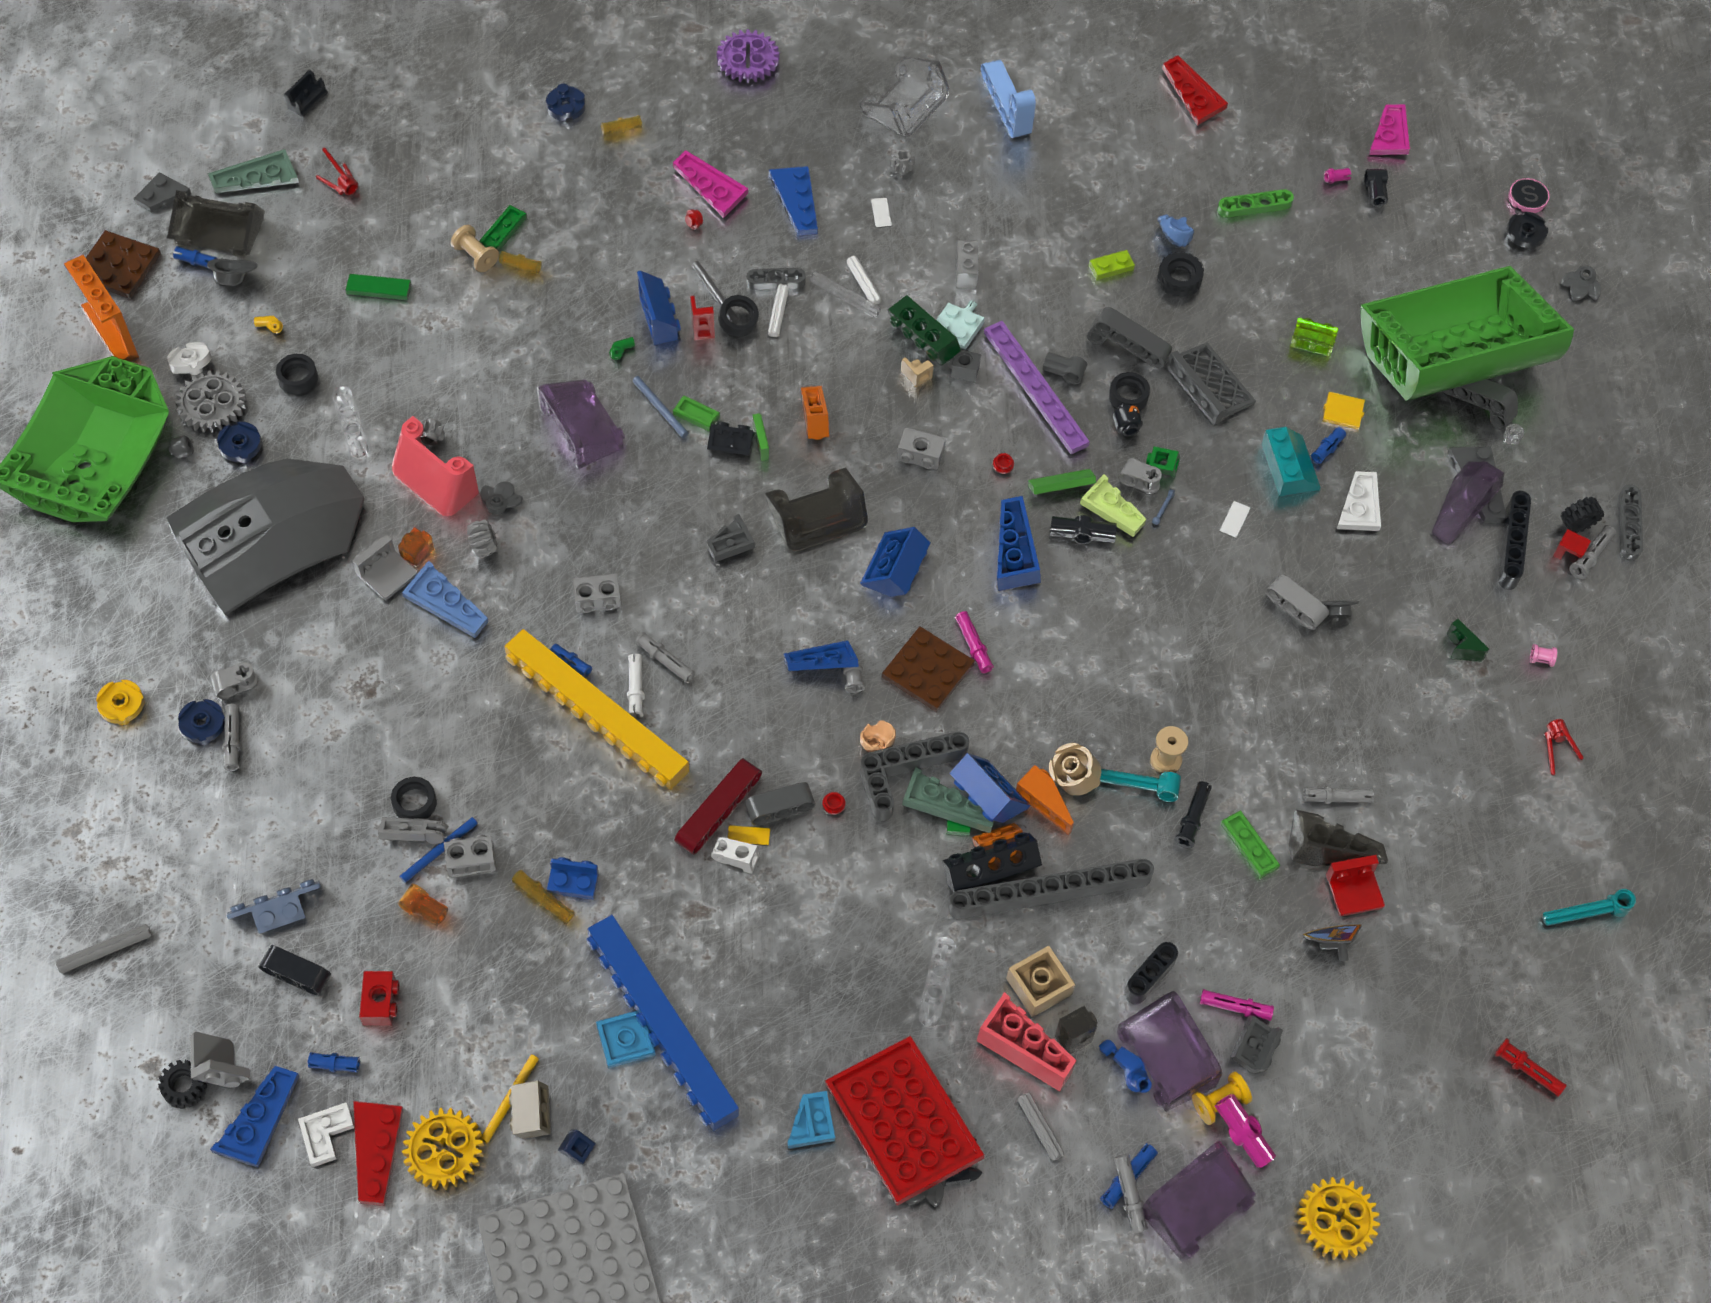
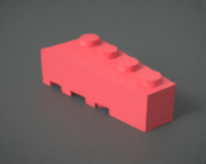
(1025, 1044)

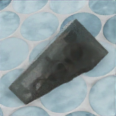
(1320, 843)

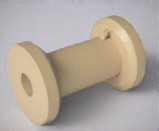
(465, 240)
(1170, 745)

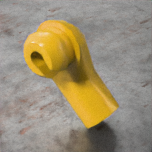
(270, 322)

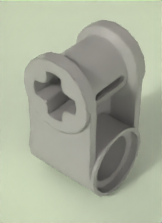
(1138, 475)
(232, 681)

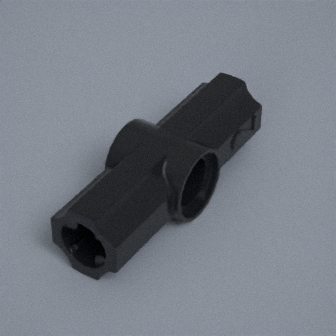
(1083, 529)

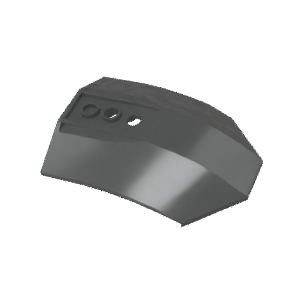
(297, 517)

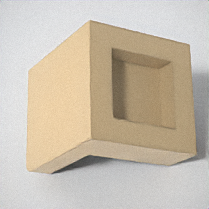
(917, 371)

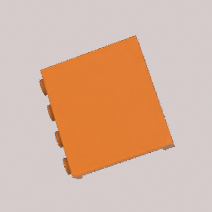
(102, 310)

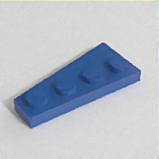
(797, 197)
(254, 1127)

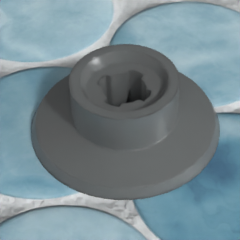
(1339, 607)

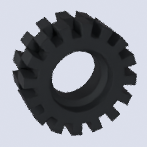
(1582, 514)
(180, 1098)

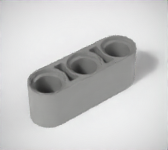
(1297, 602)

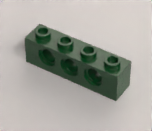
(924, 330)

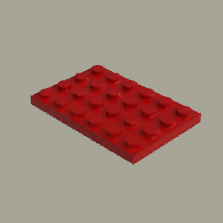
(904, 1120)

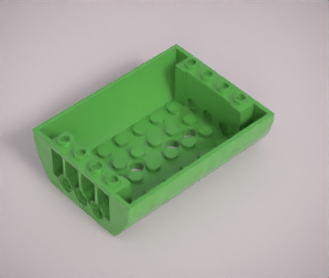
(1462, 332)

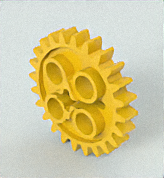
(432, 1168)
(1330, 1238)

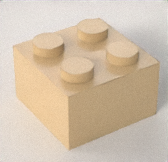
(1040, 981)

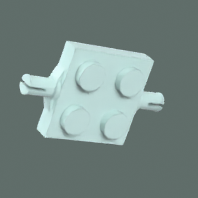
(961, 322)

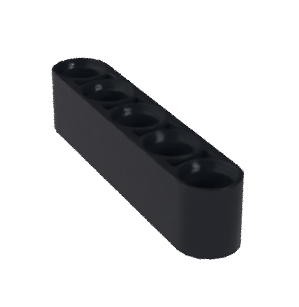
(1514, 528)

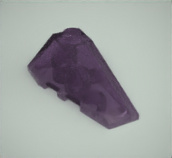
(1466, 498)

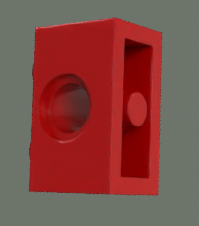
(376, 984)

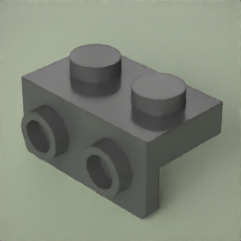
(1256, 1045)

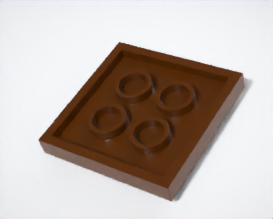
(121, 262)
(928, 669)

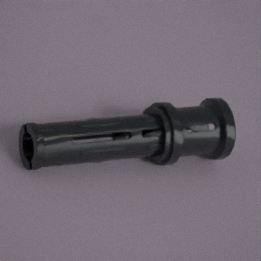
(1191, 822)

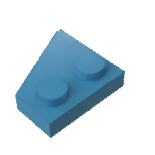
(812, 1122)

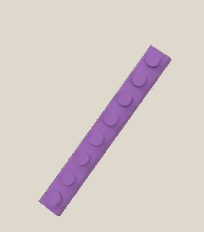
(1036, 387)

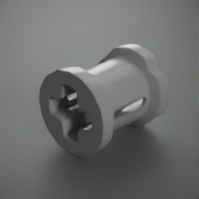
(854, 679)

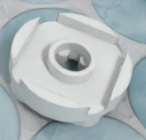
(189, 359)

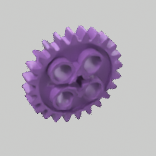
(763, 56)

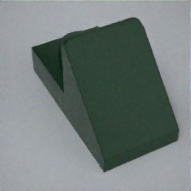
(1469, 645)

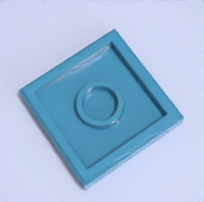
(624, 1039)

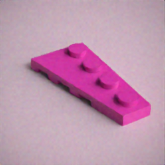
(713, 185)

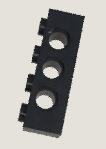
(1003, 866)

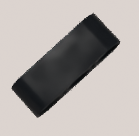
(1153, 962)
(294, 970)

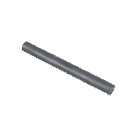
(714, 290)

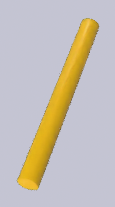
(505, 1105)

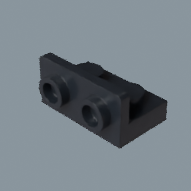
(730, 439)

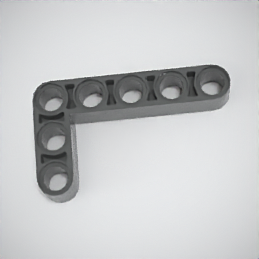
(906, 764)

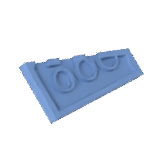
(441, 598)

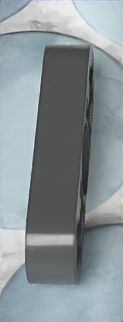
(761, 284)

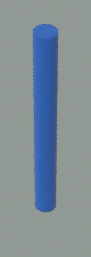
(436, 851)

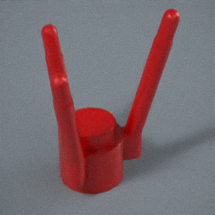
(346, 183)
(1559, 732)

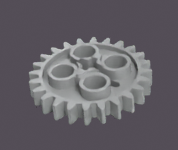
(210, 394)

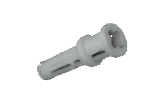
(1605, 536)

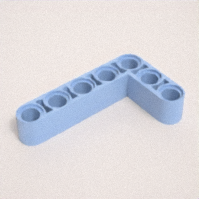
(1014, 108)

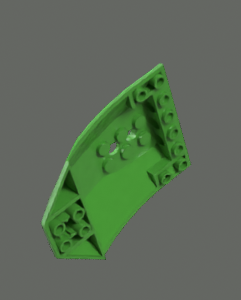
(91, 414)

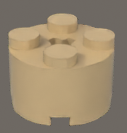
(1075, 769)

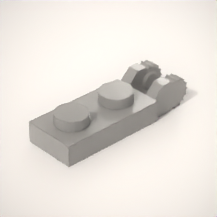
(412, 830)

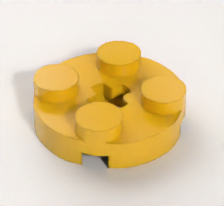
(122, 713)

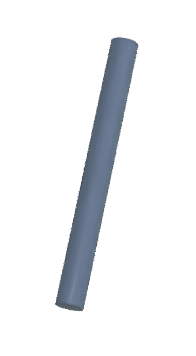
(660, 407)

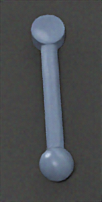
(1156, 520)

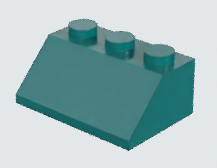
(1289, 461)

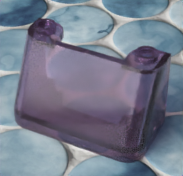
(581, 420)
(1171, 1050)
(1198, 1200)

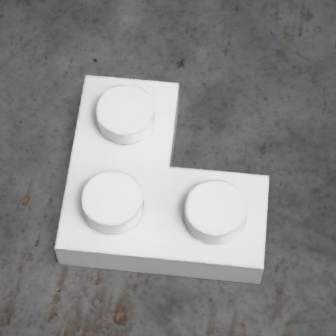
(319, 1127)

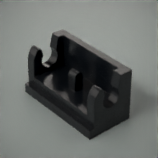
(305, 94)

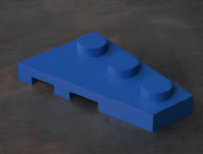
(822, 657)

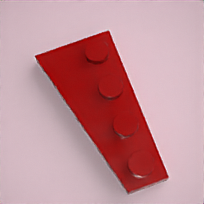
(1194, 92)
(376, 1142)

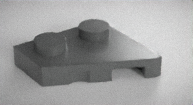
(159, 192)
(730, 540)

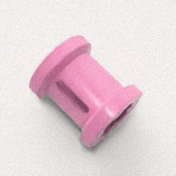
(1543, 655)

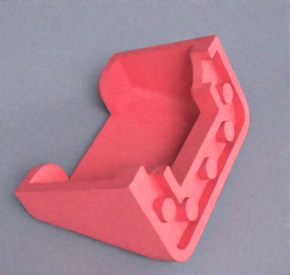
(440, 484)

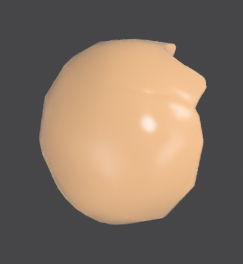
(878, 736)

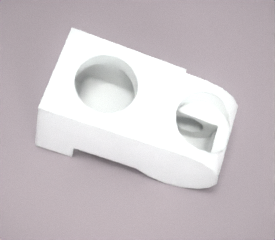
(736, 854)

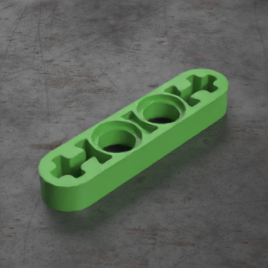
(1256, 206)

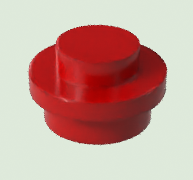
(694, 219)
(1003, 463)
(833, 803)

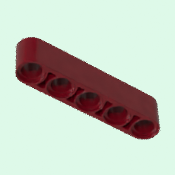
(718, 806)

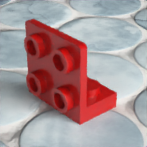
(1355, 885)

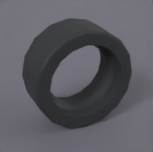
(740, 301)
(293, 361)
(1130, 379)
(410, 784)

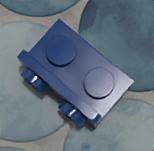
(573, 878)

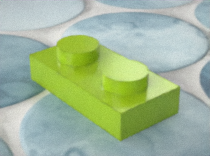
(1111, 265)

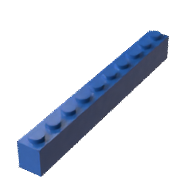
(663, 1023)

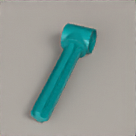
(1166, 785)
(1592, 909)

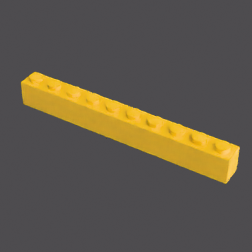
(596, 709)

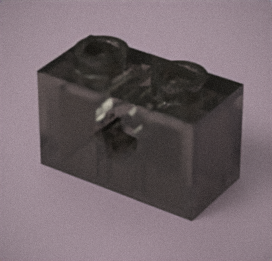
(1076, 1029)

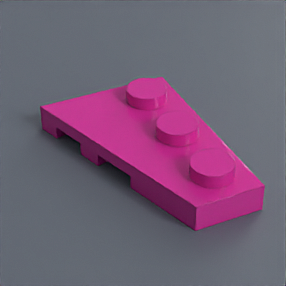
(1392, 132)

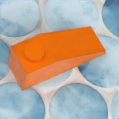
(815, 412)
(1042, 794)

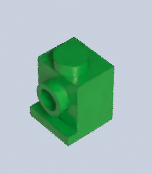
(1161, 454)

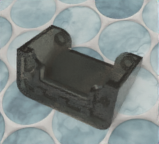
(214, 224)
(821, 514)

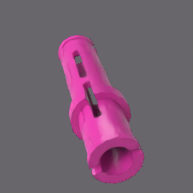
(977, 648)
(1237, 1005)

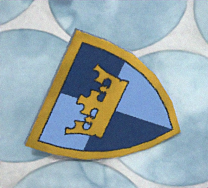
(1335, 938)

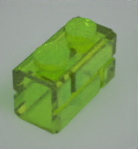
(1314, 336)

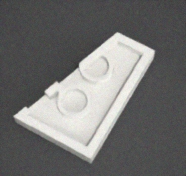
(1362, 504)

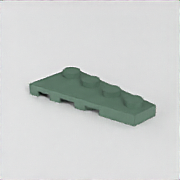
(260, 172)
(938, 800)

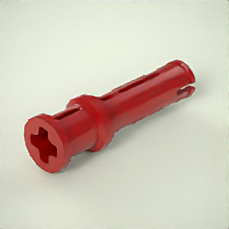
(1521, 1057)

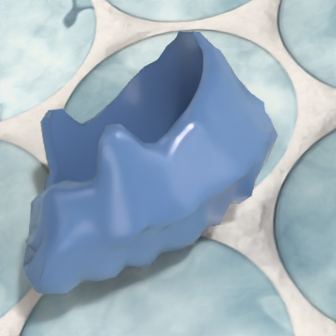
(1176, 230)

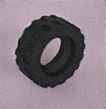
(1178, 287)

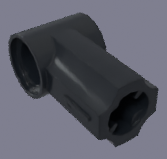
(1376, 181)

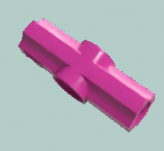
(1245, 1130)

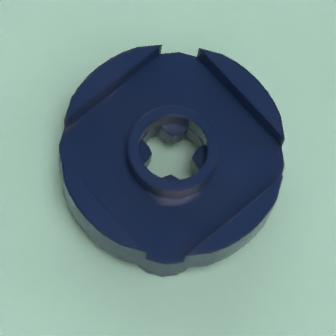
(562, 94)
(239, 453)
(203, 733)

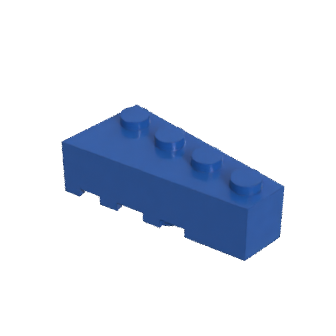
(1017, 554)

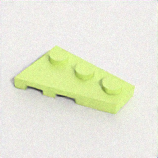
(1111, 506)

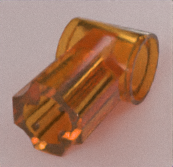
(418, 902)

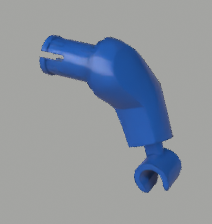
(1133, 1066)

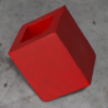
(1573, 544)

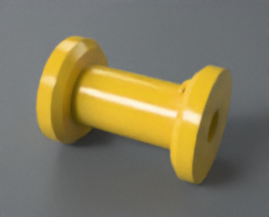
(1206, 1104)

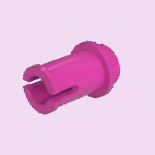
(1337, 175)

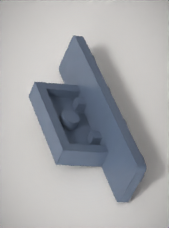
(276, 910)

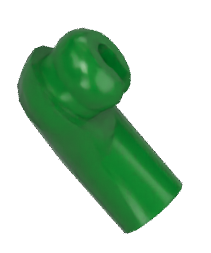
(619, 347)

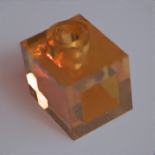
(416, 546)

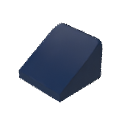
(576, 1146)

